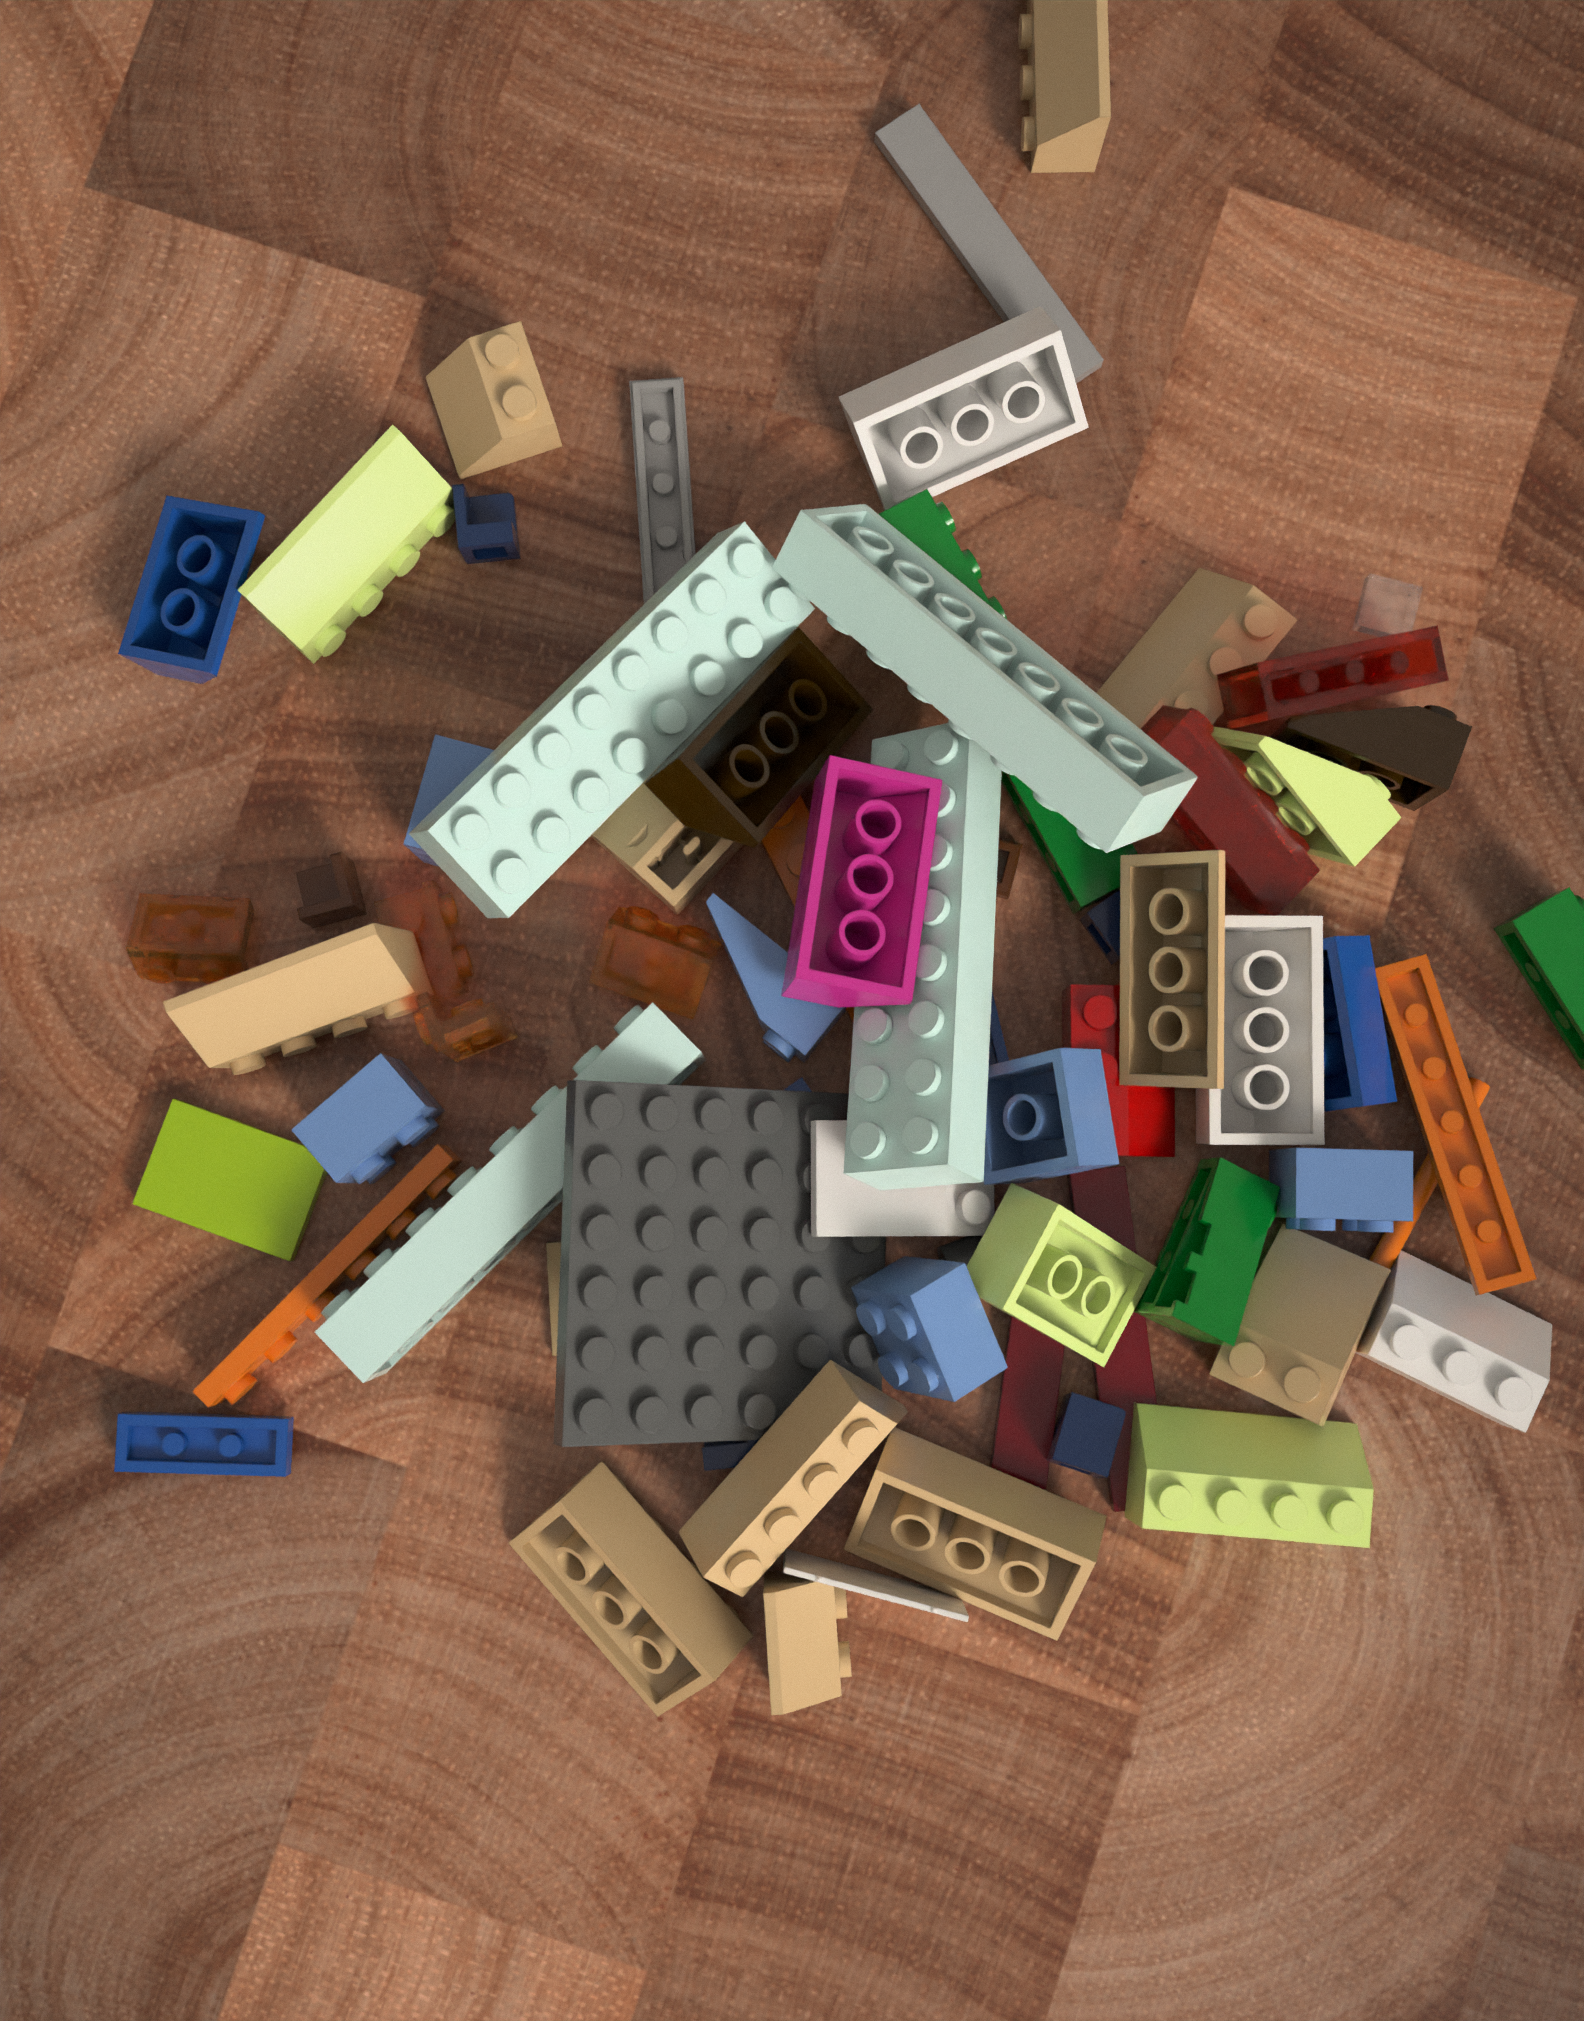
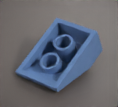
(790, 1024)

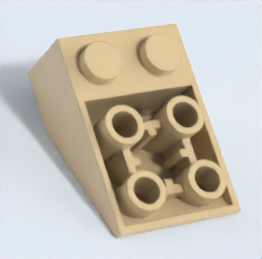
(660, 850)

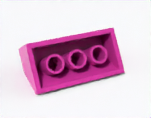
(862, 886)

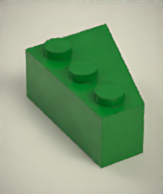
(1211, 1254)

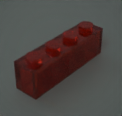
(1332, 677)
(1225, 812)

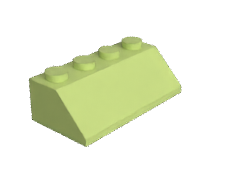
(352, 546)
(1248, 1476)

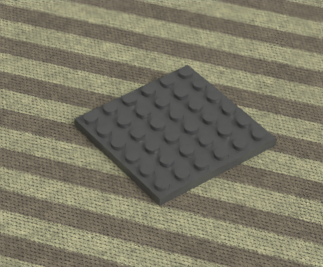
(694, 1265)

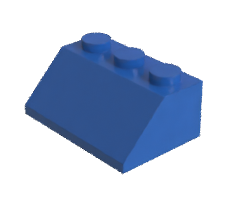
(191, 588)
(1354, 1028)

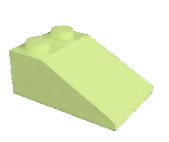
(1324, 802)
(1058, 1274)

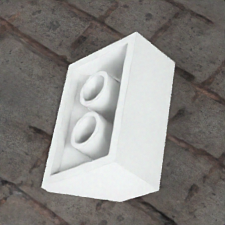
(1460, 1342)

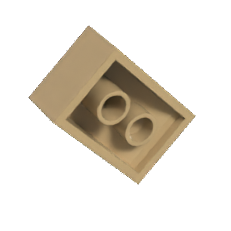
(1302, 1324)

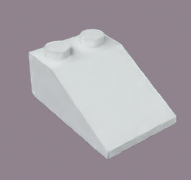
(852, 1208)

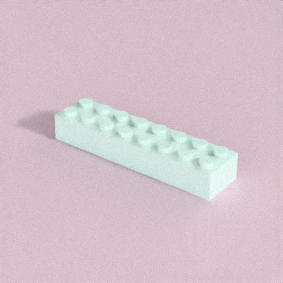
(984, 675)
(611, 723)
(926, 1064)
(489, 1207)

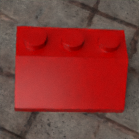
(1140, 1114)

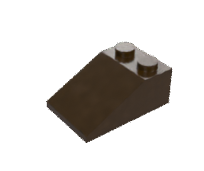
(1403, 747)

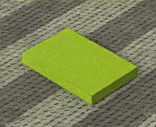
(231, 1180)

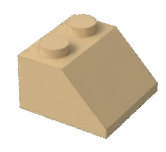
(492, 402)
(803, 1641)

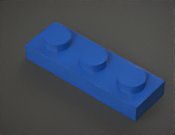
(204, 1444)

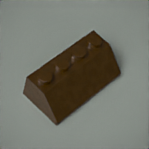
(761, 745)

